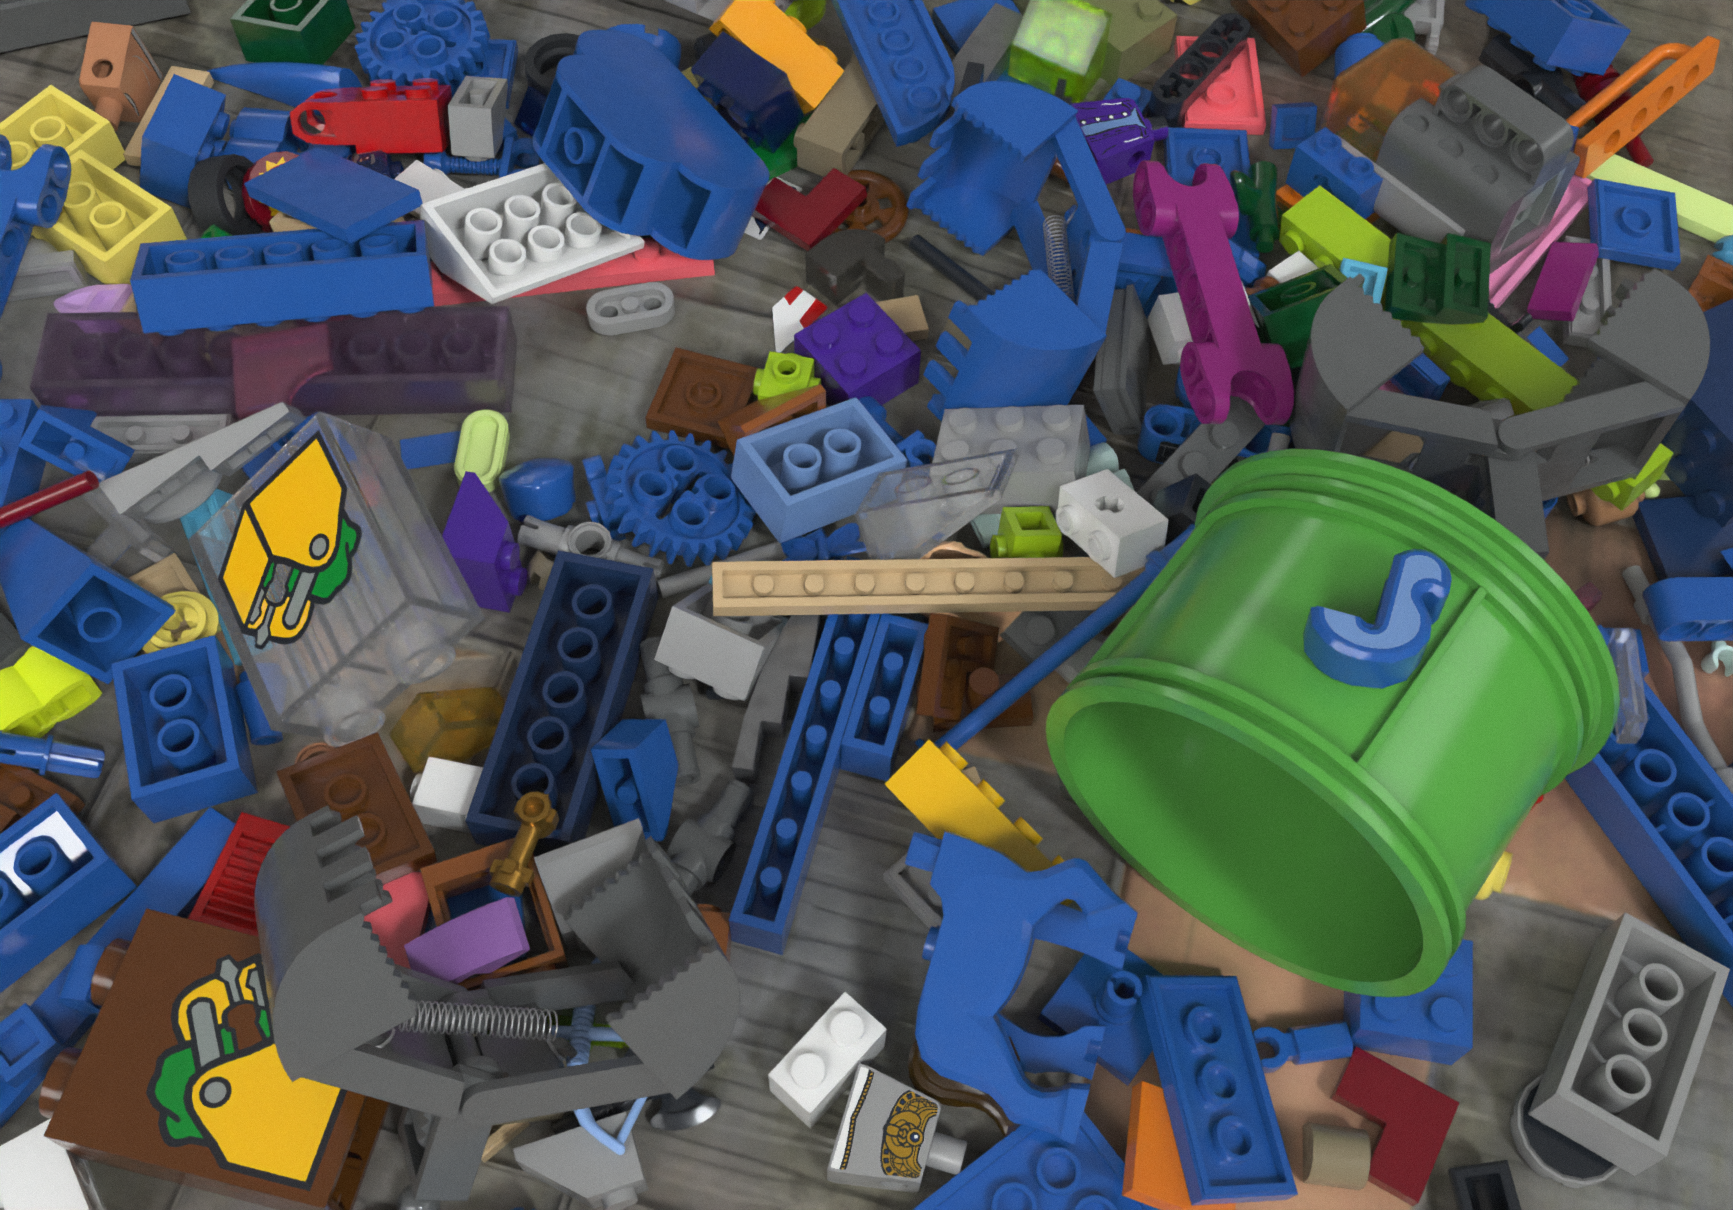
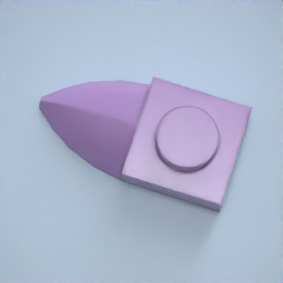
(94, 299)

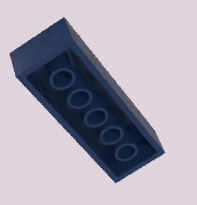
(565, 697)

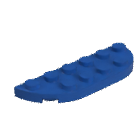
(901, 63)

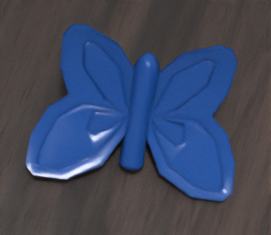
(840, 543)

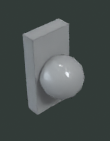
(47, 272)

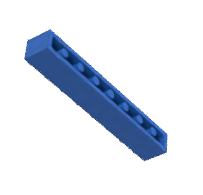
(802, 786)

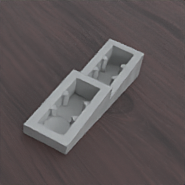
(224, 451)

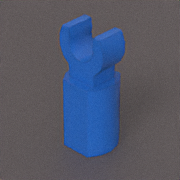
(1305, 1044)

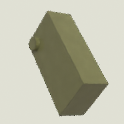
(1137, 35)

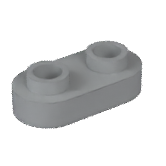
(630, 307)

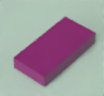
(1563, 281)

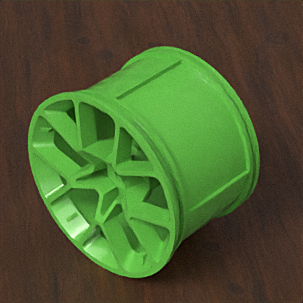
(1314, 810)

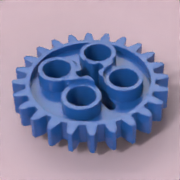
(423, 41)
(658, 473)

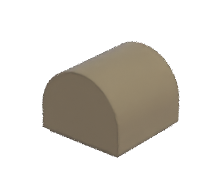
(1335, 1156)

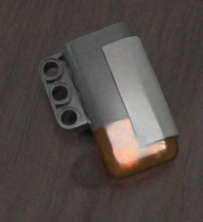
(1453, 148)

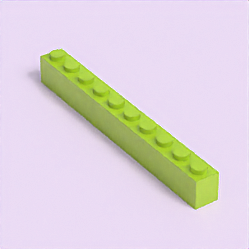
(1476, 356)

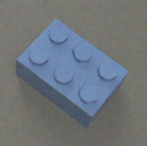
(813, 468)

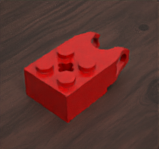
(379, 117)

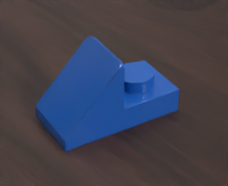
(70, 442)

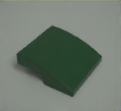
(1438, 280)

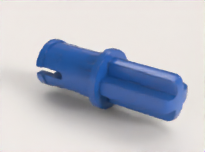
(50, 755)

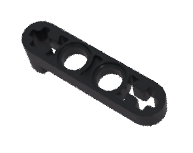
(1194, 62)

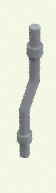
(1684, 682)

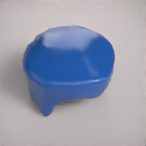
(539, 488)

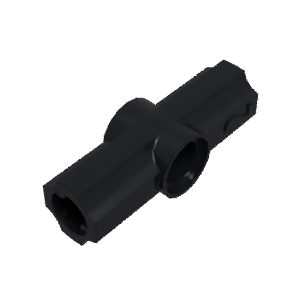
(1536, 81)

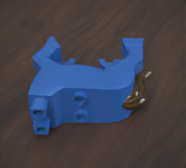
(977, 957)

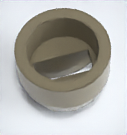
(540, 568)

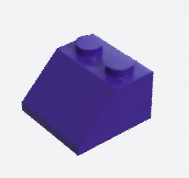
(484, 547)

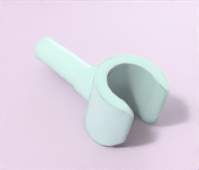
(1720, 651)

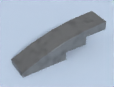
(987, 45)
(782, 673)

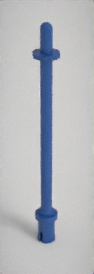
(1061, 649)

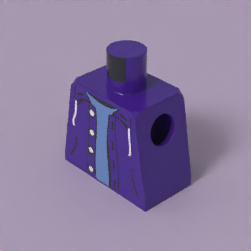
(1119, 135)

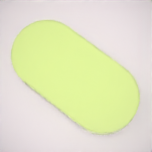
(483, 447)

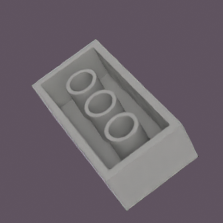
(1630, 1045)

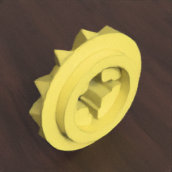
(198, 613)

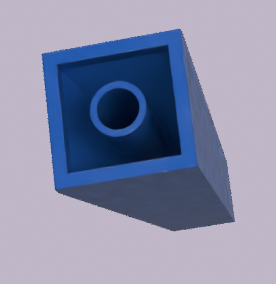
(74, 601)

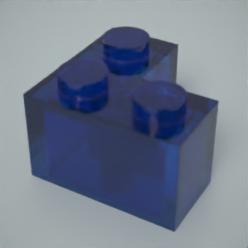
(751, 90)

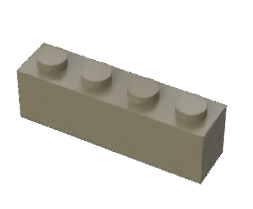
(839, 125)

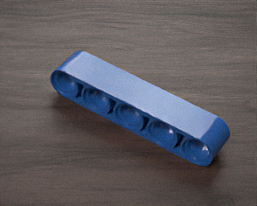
(1691, 608)

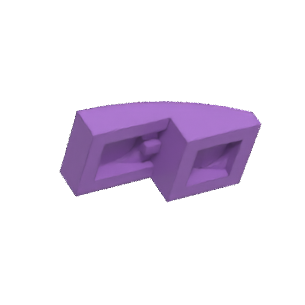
(470, 943)

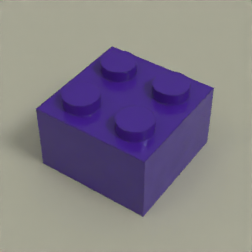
(860, 353)

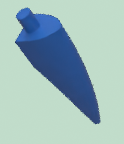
(285, 81)

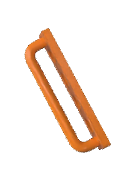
(1630, 119)

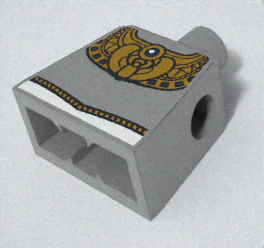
(890, 1136)

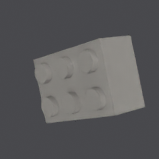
(1048, 439)

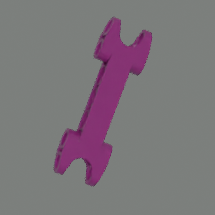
(1225, 345)

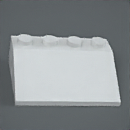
(517, 235)

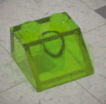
(1060, 42)

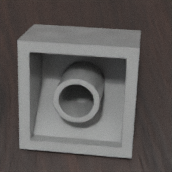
(717, 649)

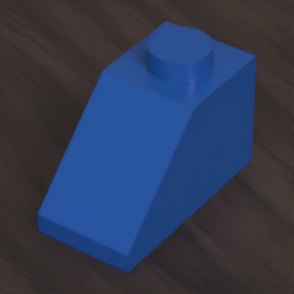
(638, 773)

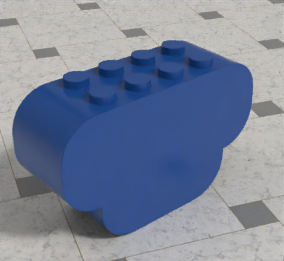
(647, 148)

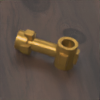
(537, 822)

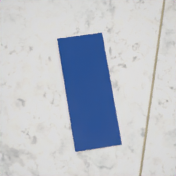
(429, 450)

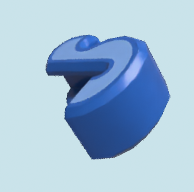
(1393, 646)

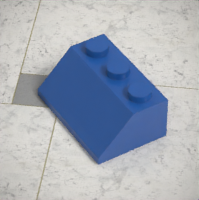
(51, 885)

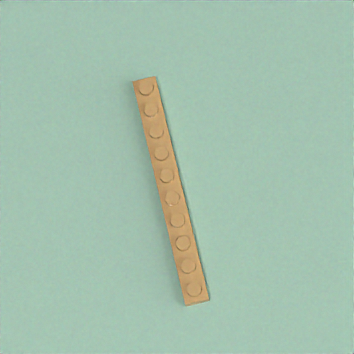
(912, 586)

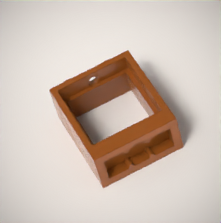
(472, 872)

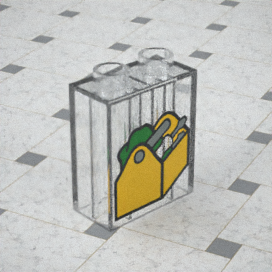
(334, 582)

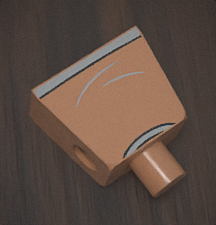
(118, 73)

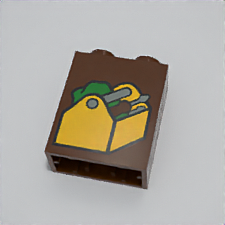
(191, 1081)

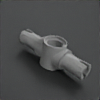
(579, 538)

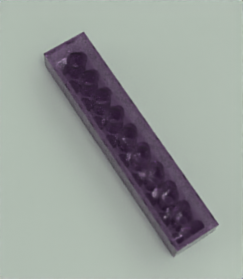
(381, 364)

